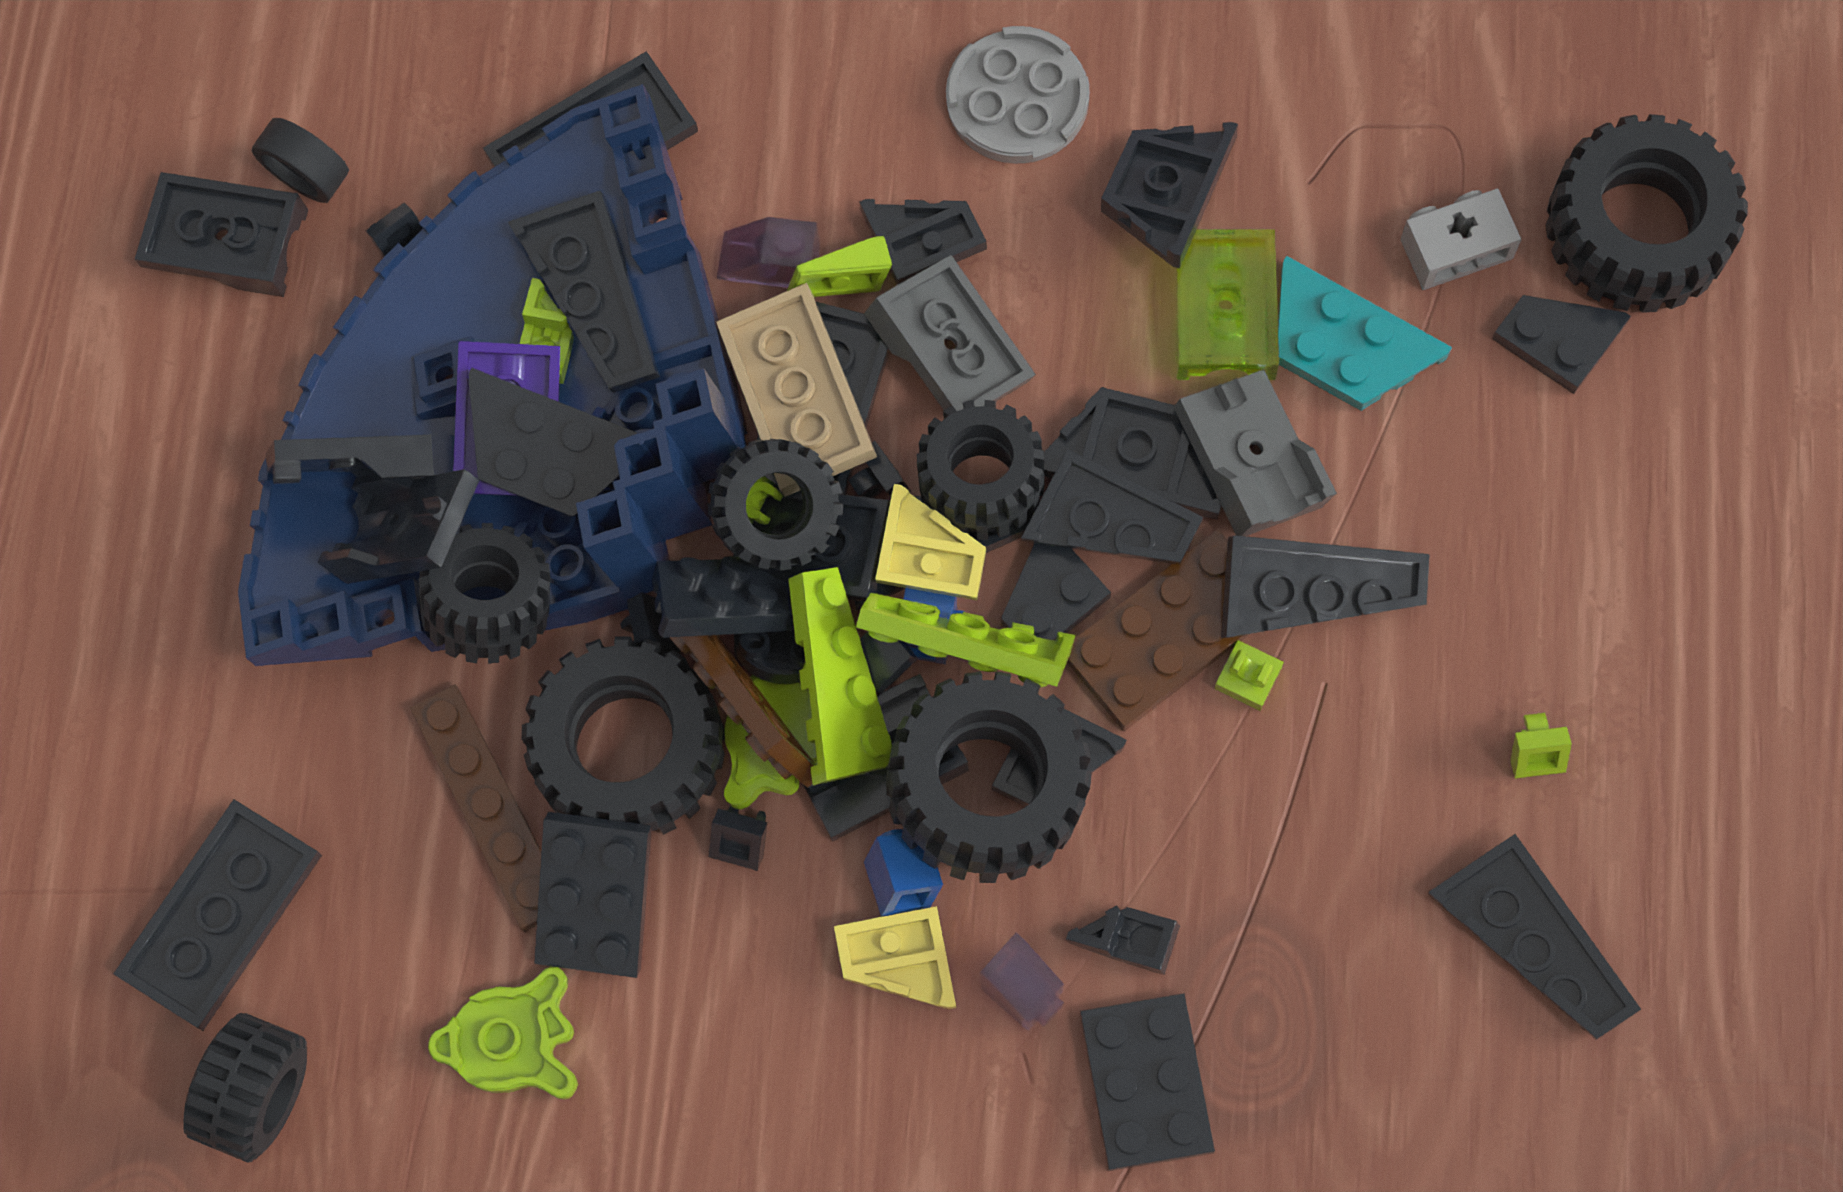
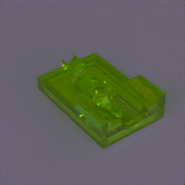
(1234, 268)

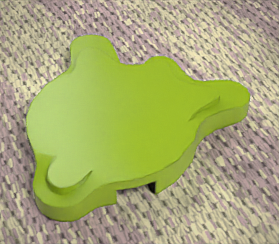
(749, 772)
(509, 1036)

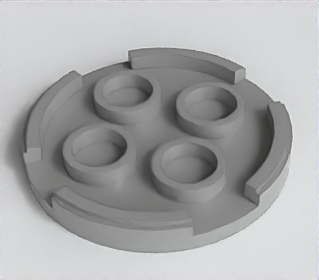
(1017, 95)

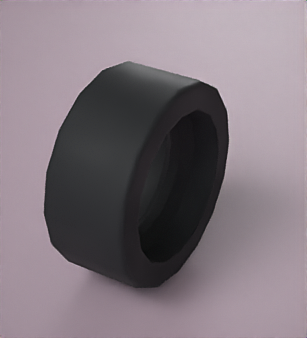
(300, 160)

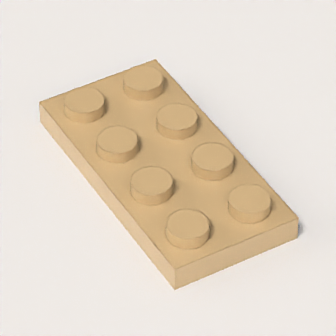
(796, 381)

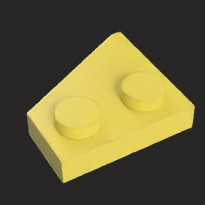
(927, 551)
(898, 956)

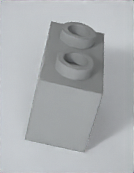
(1446, 256)

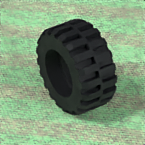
(1670, 161)
(614, 675)
(1005, 715)

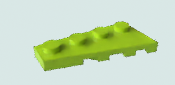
(967, 638)
(843, 699)

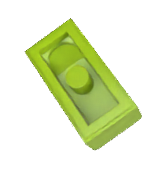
(847, 270)

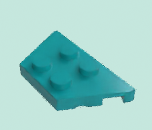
(1347, 340)

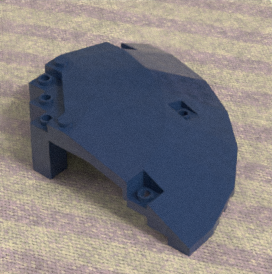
(470, 283)

